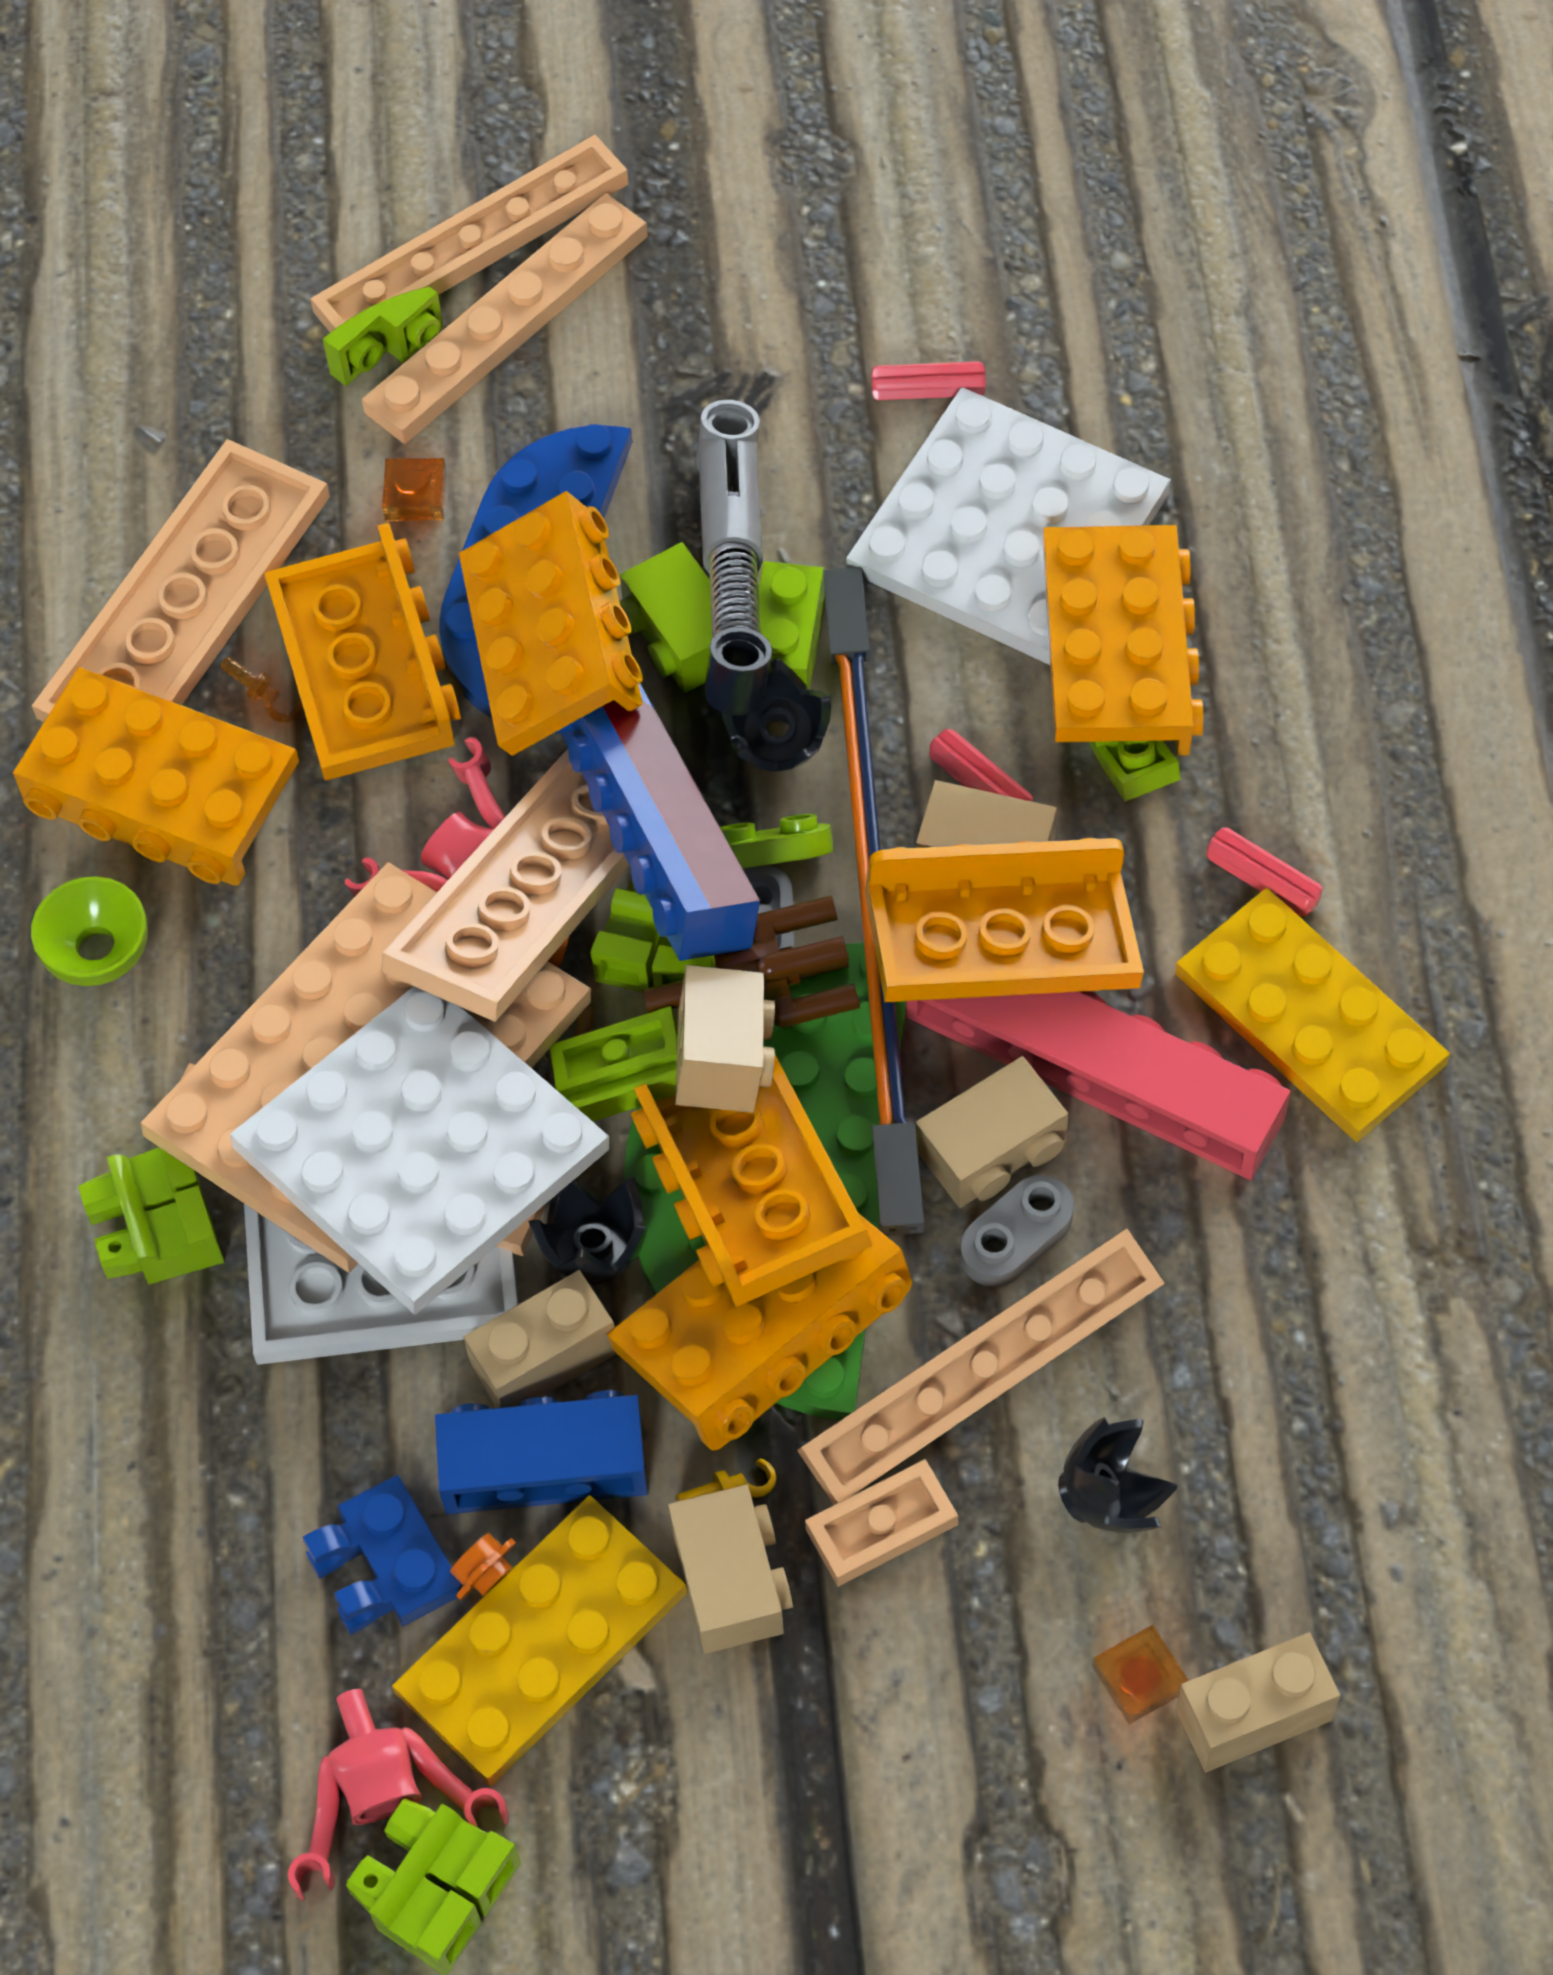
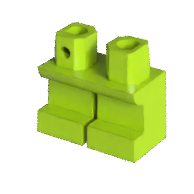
(632, 951)
(164, 1217)
(440, 1884)

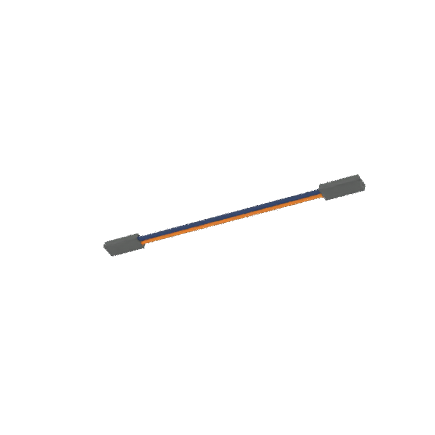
(893, 1143)

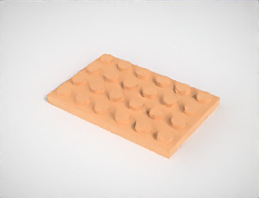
(305, 1017)

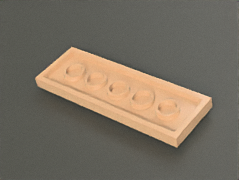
(196, 577)
(511, 899)

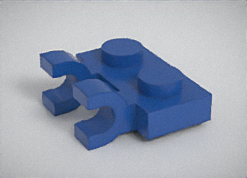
(398, 1549)

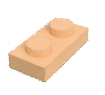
(881, 1522)

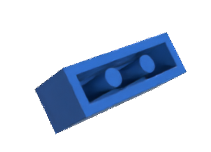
(540, 1453)

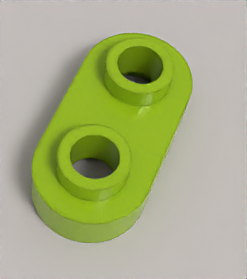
(794, 840)

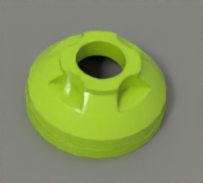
(86, 909)

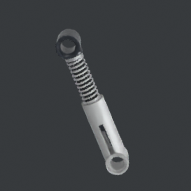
(732, 556)

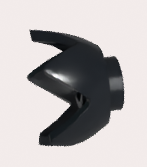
(787, 701)
(592, 1233)
(1102, 1488)

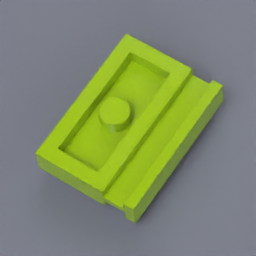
(606, 1064)

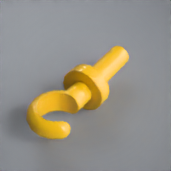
(722, 1481)

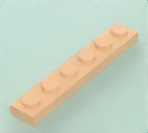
(480, 232)
(504, 318)
(980, 1367)

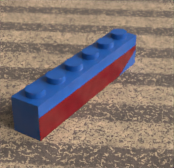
(664, 830)

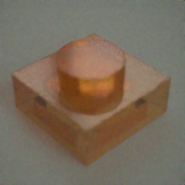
(414, 489)
(1140, 1674)

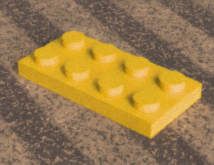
(1312, 1014)
(539, 1640)

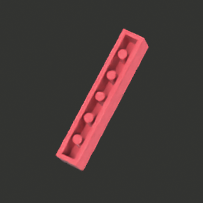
(1124, 1069)

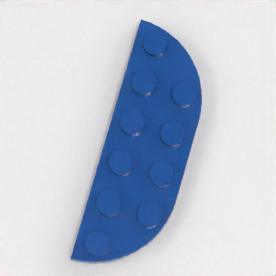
(574, 460)

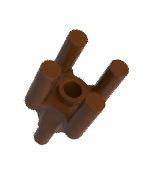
(784, 966)

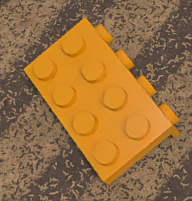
(549, 622)
(1121, 635)
(363, 656)
(153, 776)
(1001, 920)
(752, 1188)
(736, 1362)

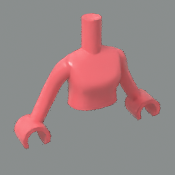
(457, 835)
(375, 1778)

